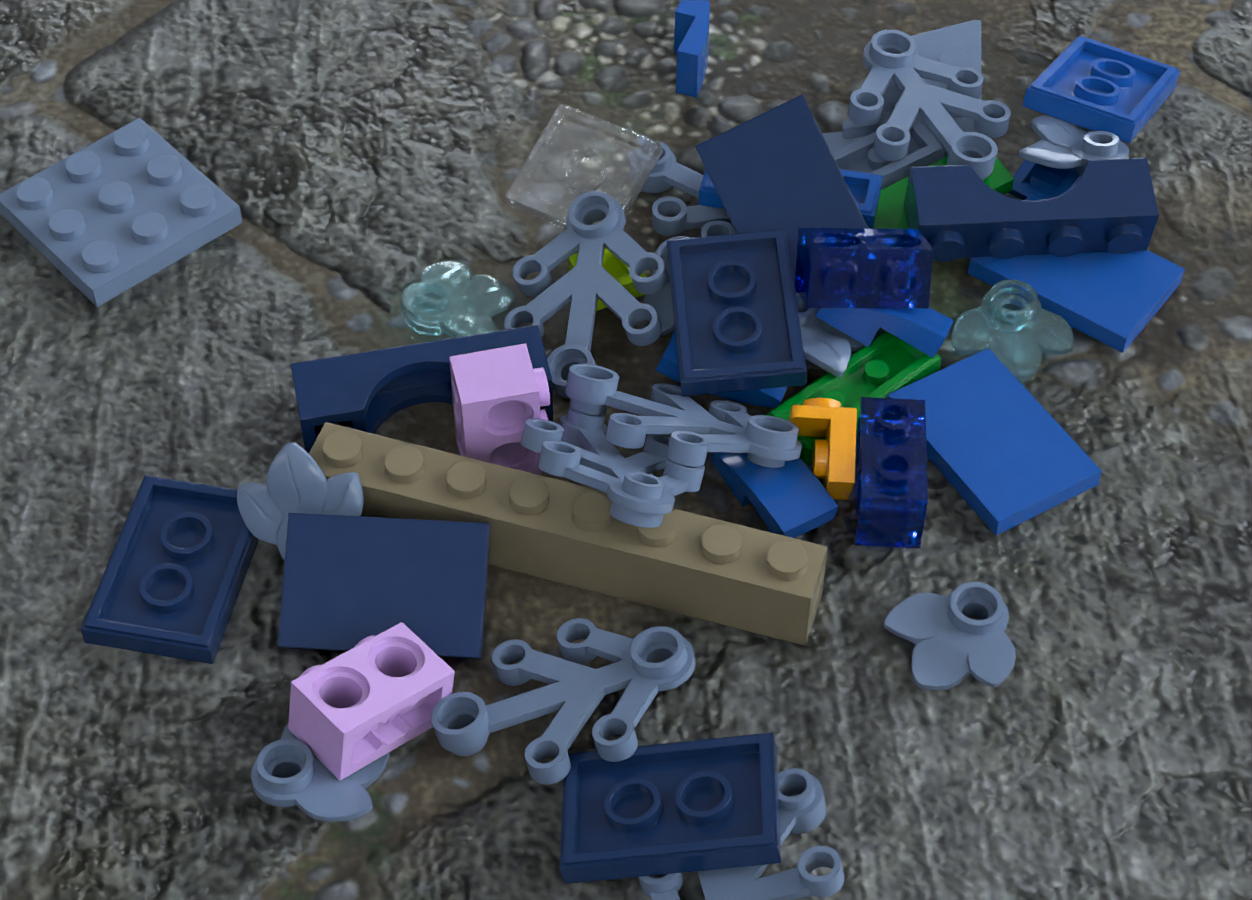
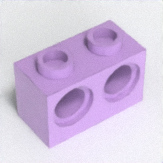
(491, 402)
(368, 699)

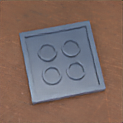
(119, 211)

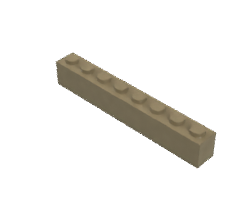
(570, 537)

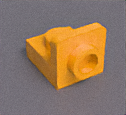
(835, 455)

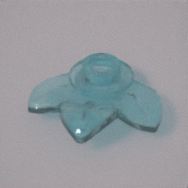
(454, 301)
(1013, 329)

